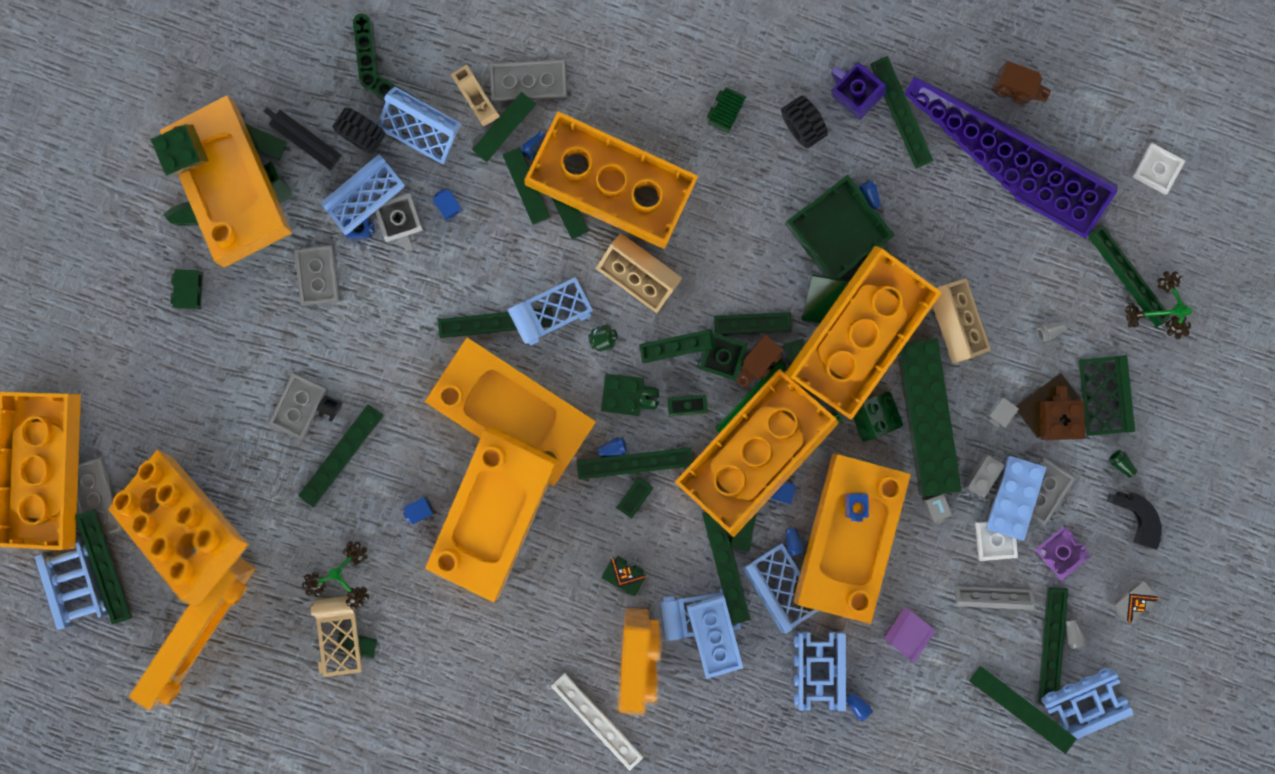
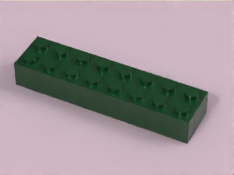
(929, 418)

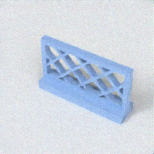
(423, 114)
(357, 187)
(766, 594)

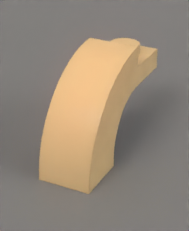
(474, 95)

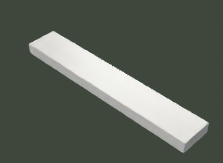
(597, 721)

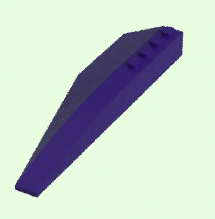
(1022, 164)

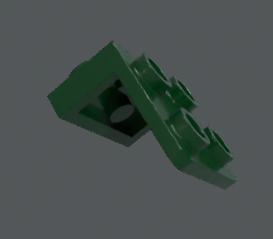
(877, 417)

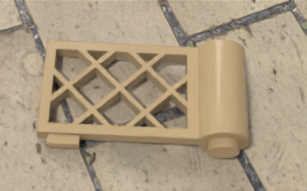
(334, 610)

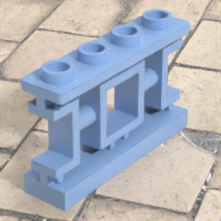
(834, 670)
(1095, 718)

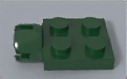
(627, 395)

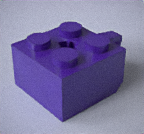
(857, 79)

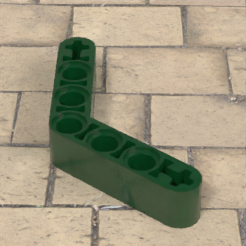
(369, 52)

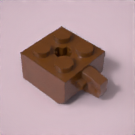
(1019, 84)
(758, 360)
(1062, 407)

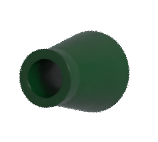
(1123, 463)

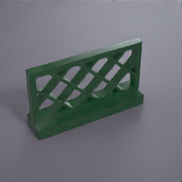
(1124, 395)

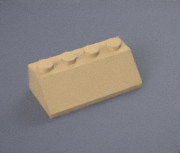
(638, 273)
(960, 322)

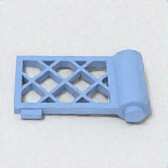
(528, 323)
(674, 615)

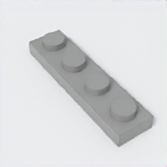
(994, 598)

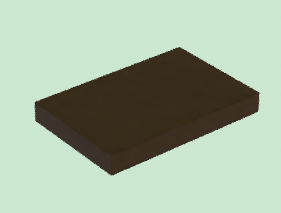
(1029, 407)

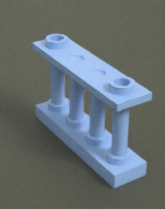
(52, 581)

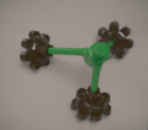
(1176, 325)
(355, 596)

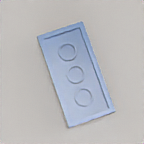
(1016, 498)
(714, 636)

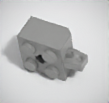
(408, 227)

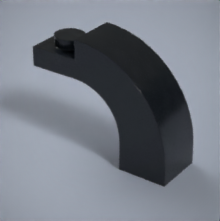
(1148, 520)

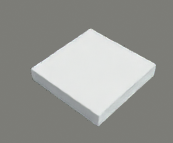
(1158, 168)
(993, 544)

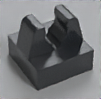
(329, 407)

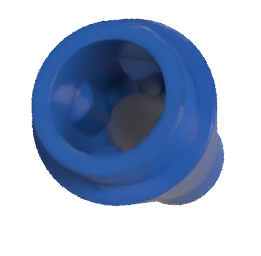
(532, 146)
(871, 195)
(613, 448)
(795, 543)
(859, 707)

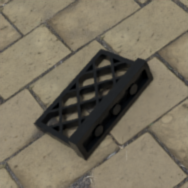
(303, 138)

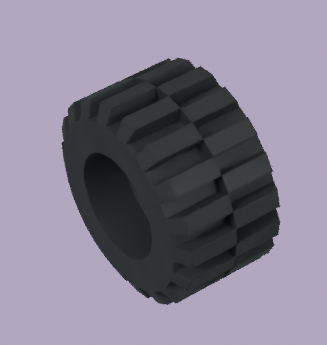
(804, 121)
(359, 130)

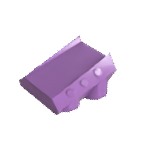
(1063, 553)
(909, 634)

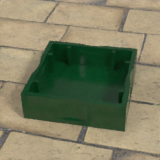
(839, 229)

